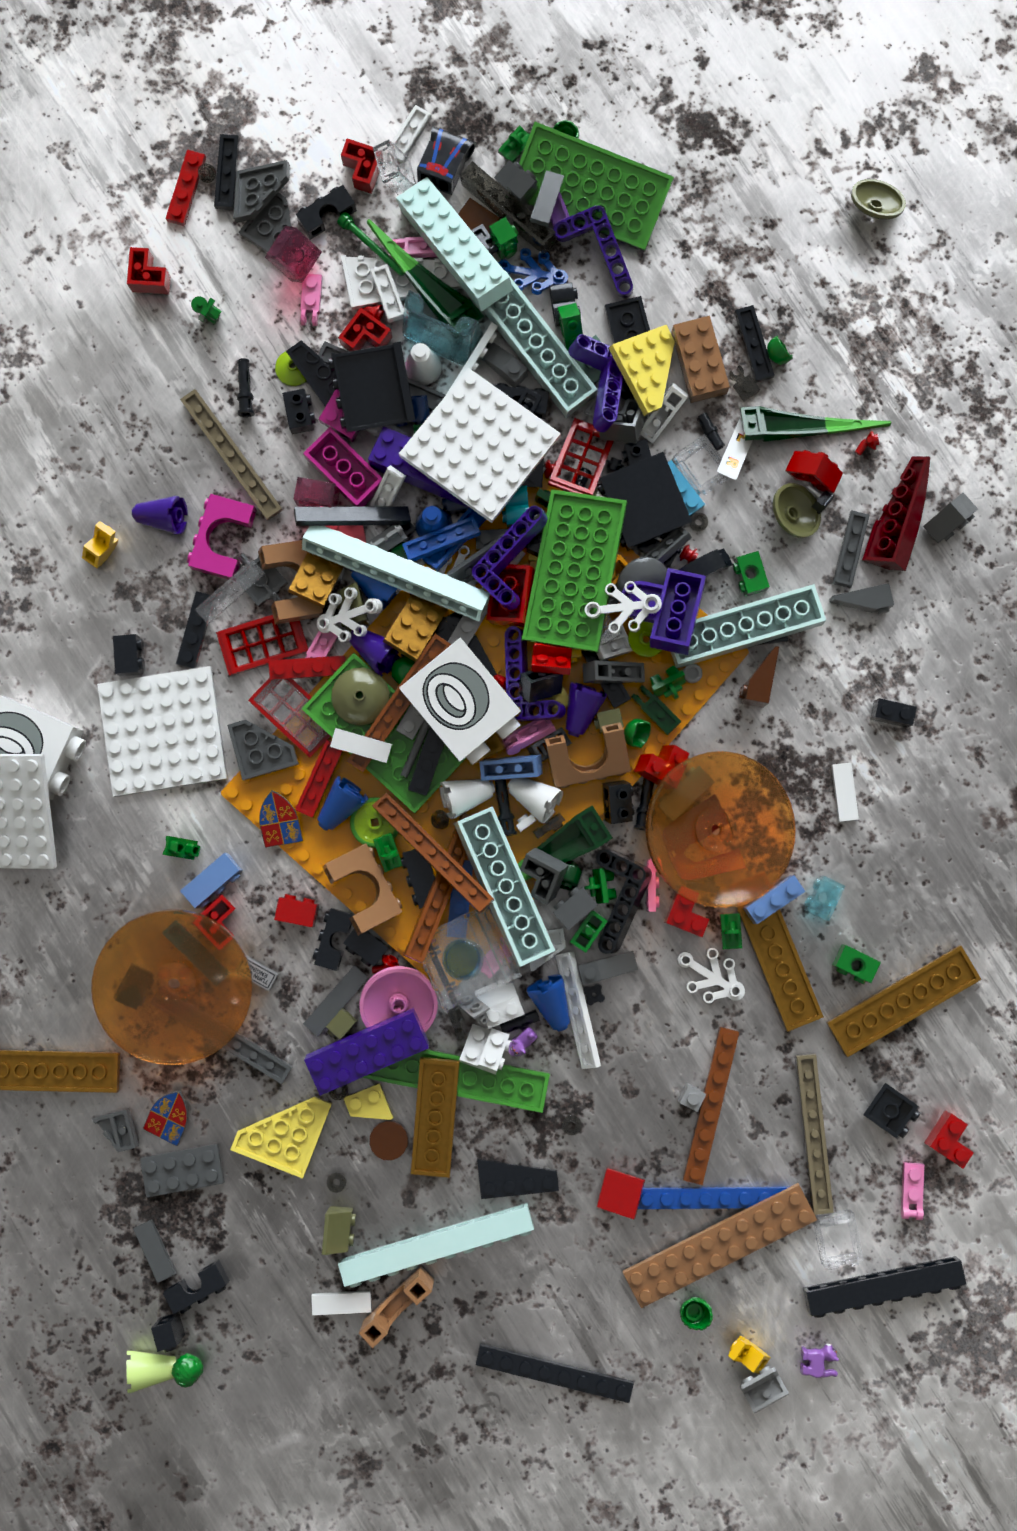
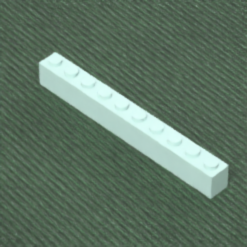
(396, 571)
(435, 1245)

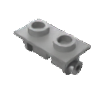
(389, 538)
(476, 1009)

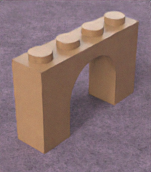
(288, 555)
(613, 761)
(362, 862)
(412, 1290)

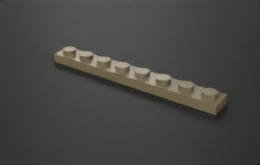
(231, 454)
(814, 1134)

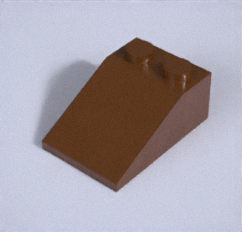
(758, 687)

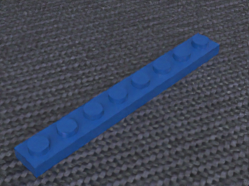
(705, 1197)

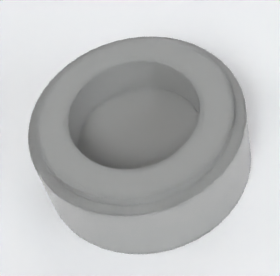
(692, 673)

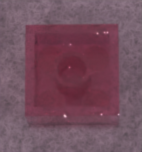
(293, 254)
(315, 493)

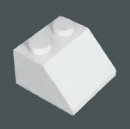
(503, 1004)

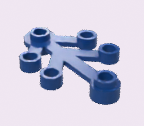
(534, 273)

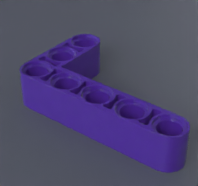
(604, 243)
(609, 389)
(506, 555)
(512, 683)

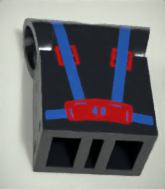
(444, 159)

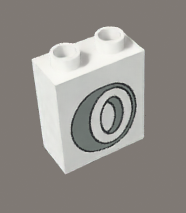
(461, 702)
(33, 732)

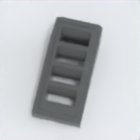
(533, 748)

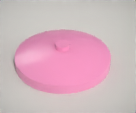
(395, 992)

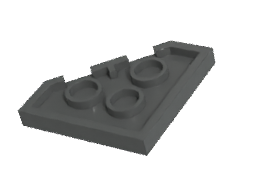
(257, 187)
(268, 224)
(259, 750)

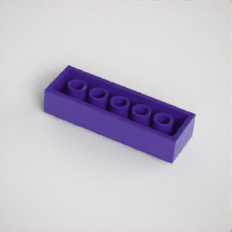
(387, 453)
(366, 1051)

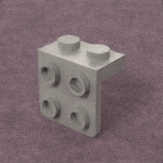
(763, 1389)

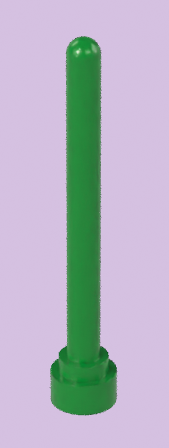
(346, 222)

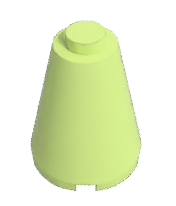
(148, 1369)

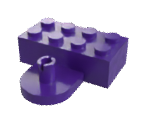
(679, 609)

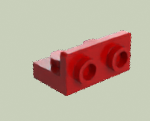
(551, 659)

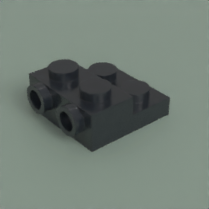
(892, 1111)

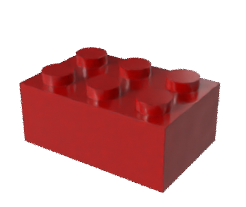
(520, 580)

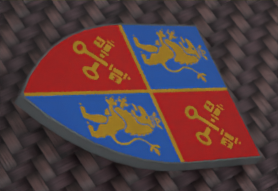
(279, 821)
(168, 1118)

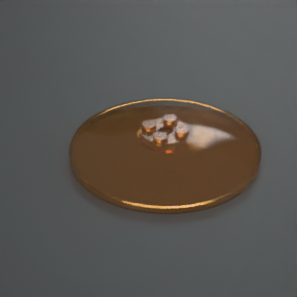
(753, 825)
(162, 1021)

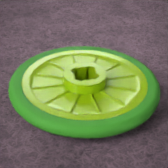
(362, 826)

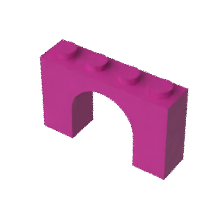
(218, 511)

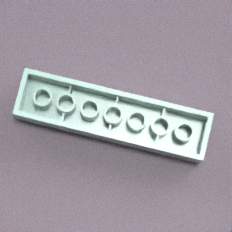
(454, 244)
(541, 351)
(753, 624)
(503, 880)

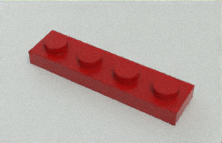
(185, 188)
(304, 667)
(319, 780)

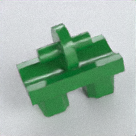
(514, 144)
(206, 310)
(670, 685)
(181, 848)
(387, 852)
(598, 885)
(731, 931)

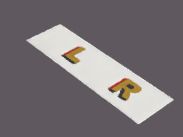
(735, 453)

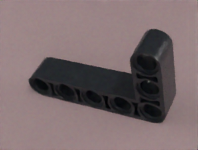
(624, 897)

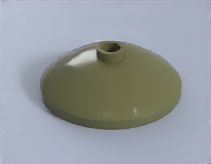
(878, 199)
(794, 510)
(363, 710)

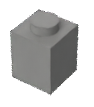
(691, 1097)

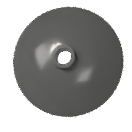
(642, 569)

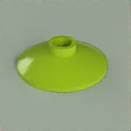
(288, 375)
(636, 640)

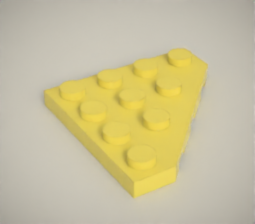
(646, 365)
(286, 1137)

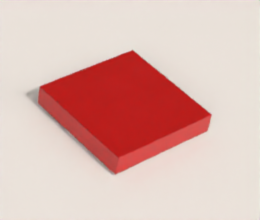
(621, 1193)

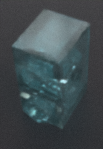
(833, 891)

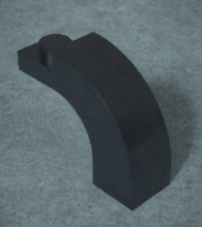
(709, 563)

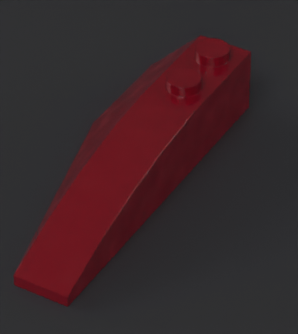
(898, 526)

